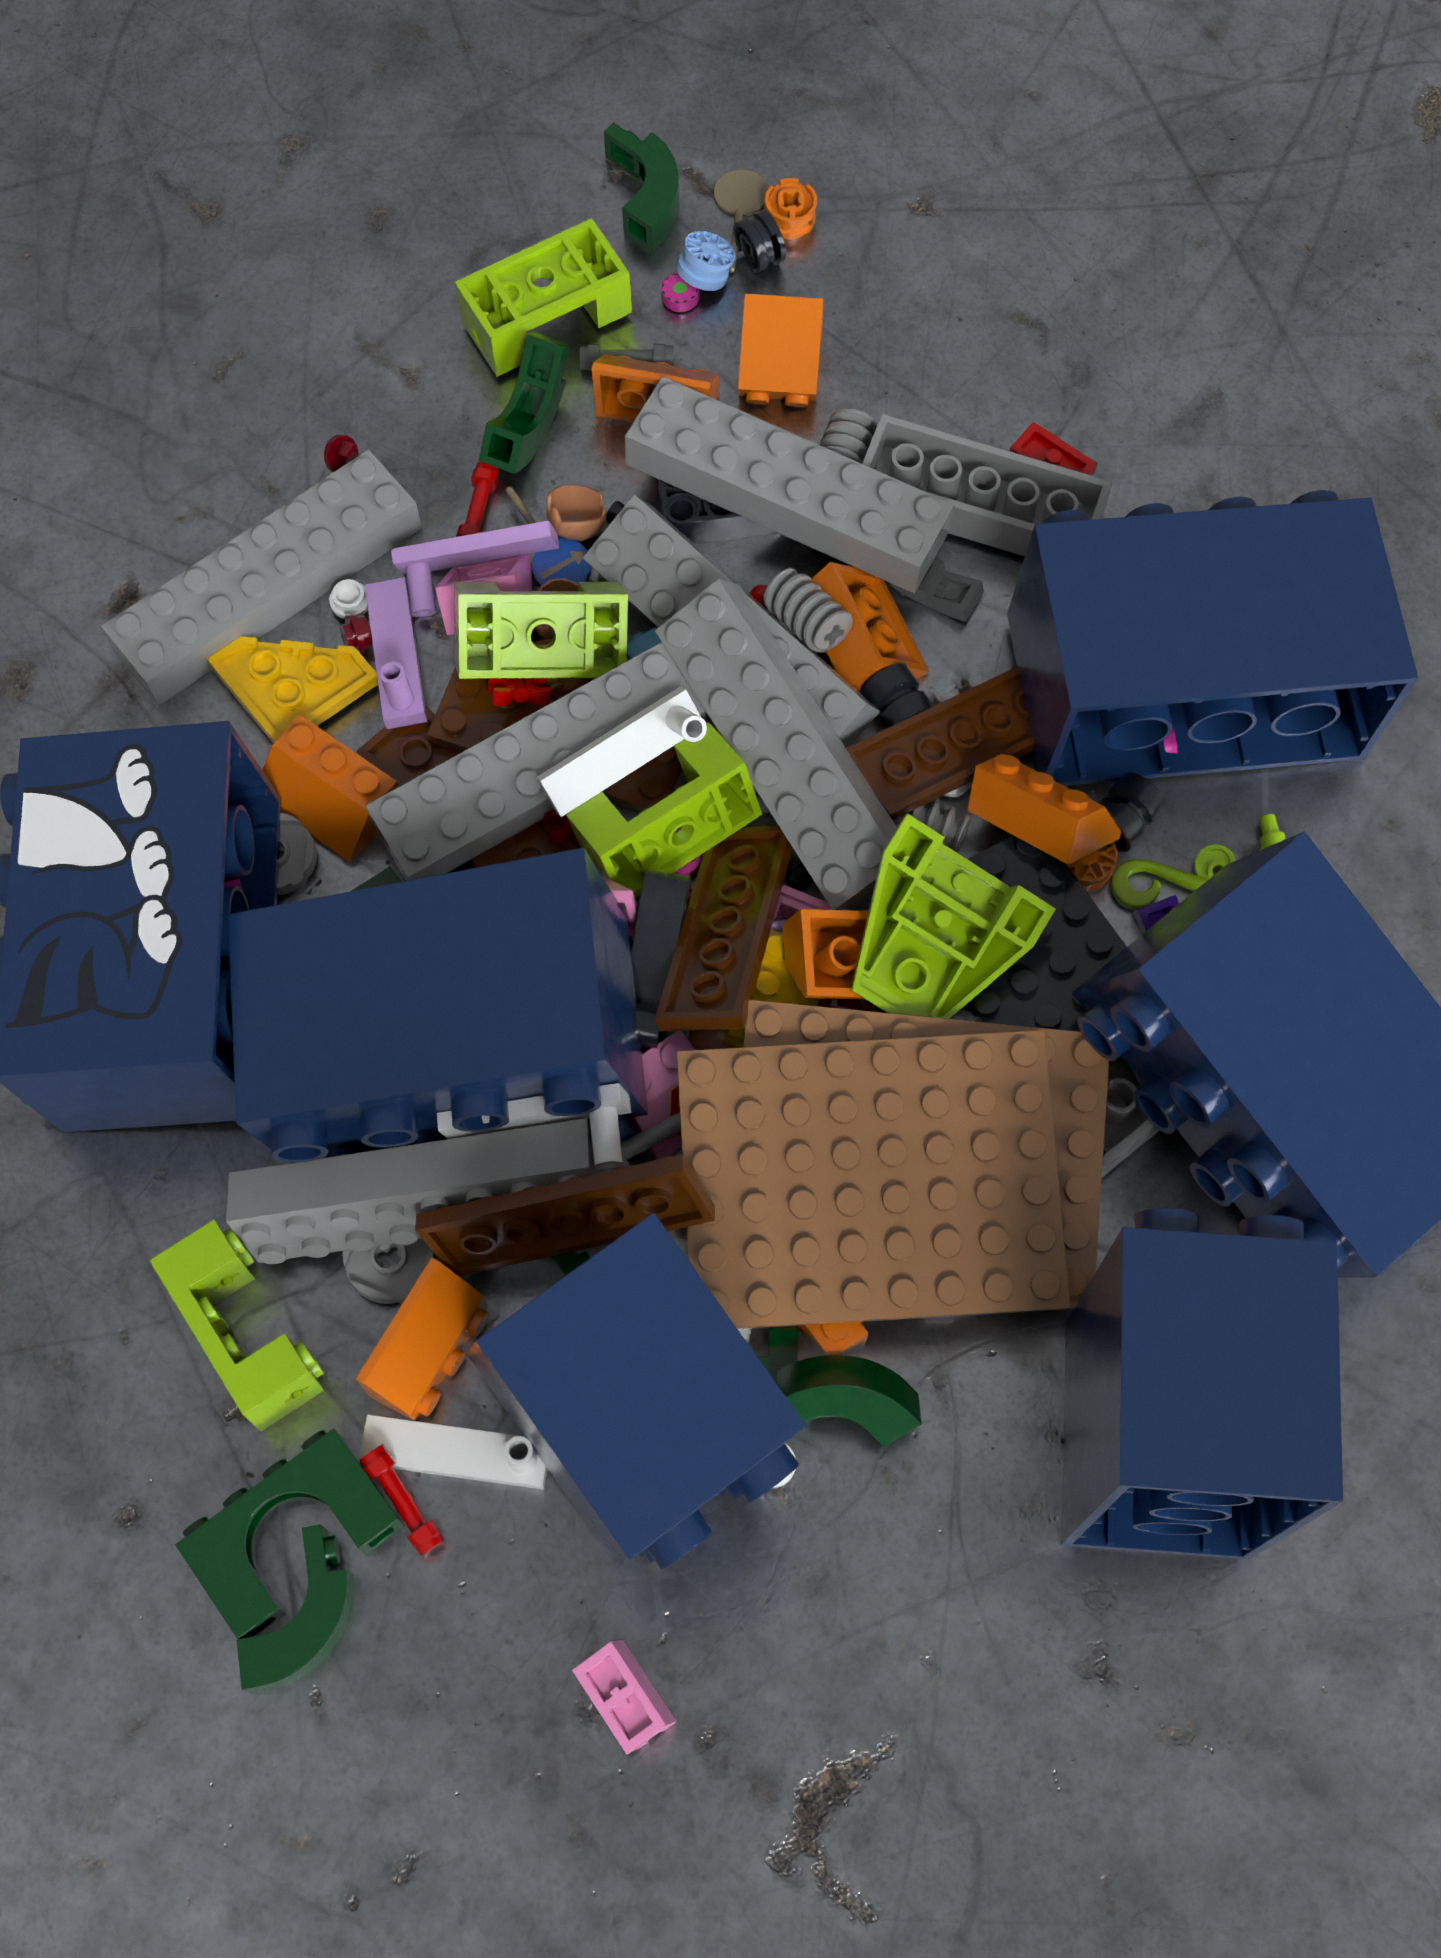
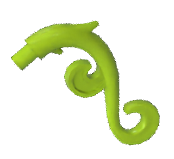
(1206, 861)

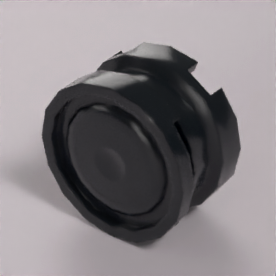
(760, 241)

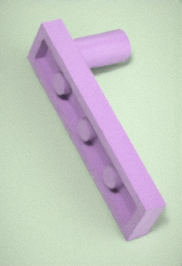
(420, 559)
(395, 653)

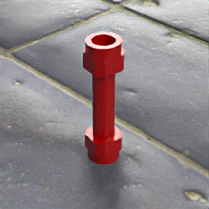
(483, 480)
(423, 1534)

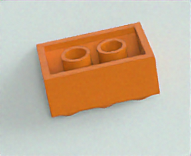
(625, 384)
(878, 629)
(326, 787)
(1040, 809)
(824, 951)
(424, 1342)

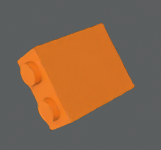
(780, 349)

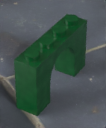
(222, 1546)

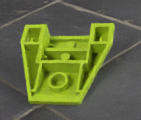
(939, 927)

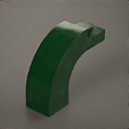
(655, 207)
(520, 429)
(852, 1390)
(312, 1634)

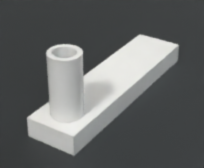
(622, 751)
(531, 1112)
(456, 1451)

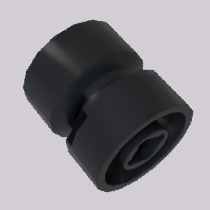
(896, 694)
(1133, 806)

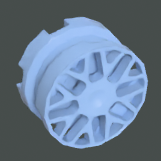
(705, 260)

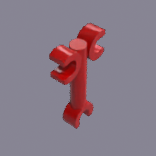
(530, 690)

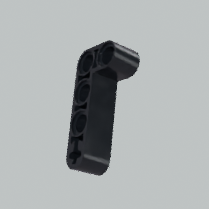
(701, 516)
(654, 943)

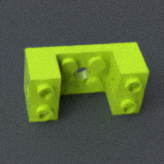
(504, 304)
(497, 627)
(708, 808)
(200, 1275)

